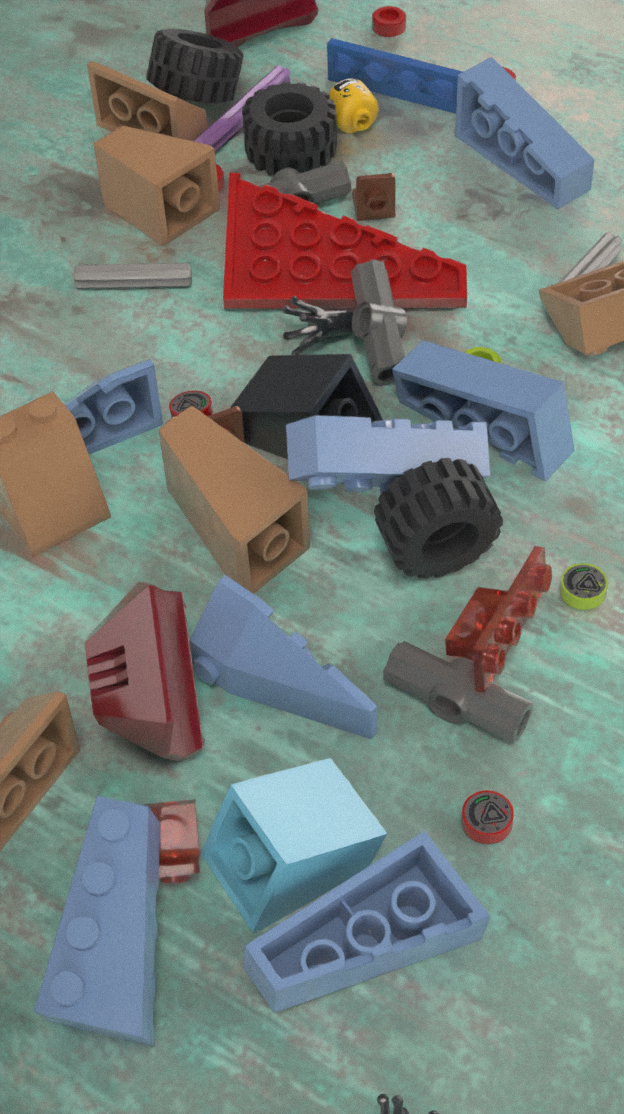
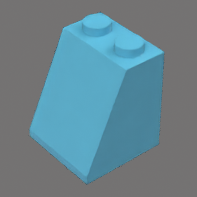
(289, 840)

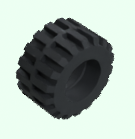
(194, 66)
(289, 128)
(438, 518)

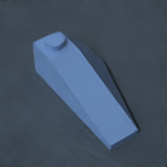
(117, 406)
(259, 662)

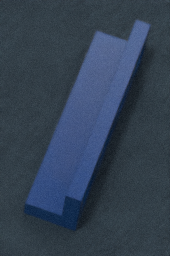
(394, 75)

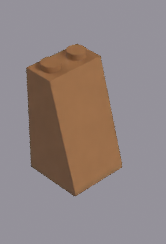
(234, 499)

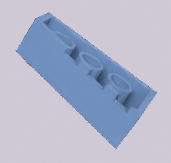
(520, 135)
(522, 409)
(373, 454)
(368, 926)
(107, 934)

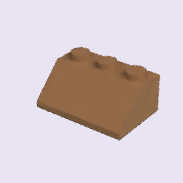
(131, 103)
(588, 309)
(34, 752)

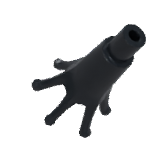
(321, 323)

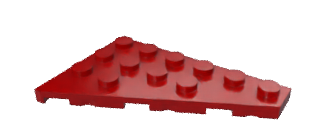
(291, 248)

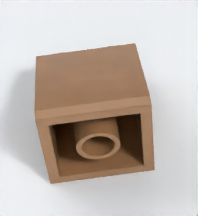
(157, 181)
(47, 475)

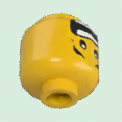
(353, 105)

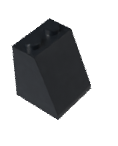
(298, 388)

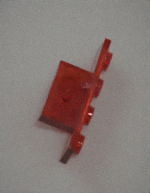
(495, 619)

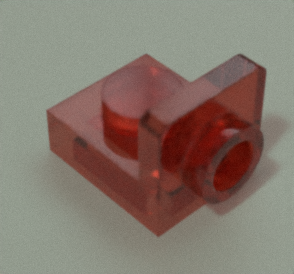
(178, 840)

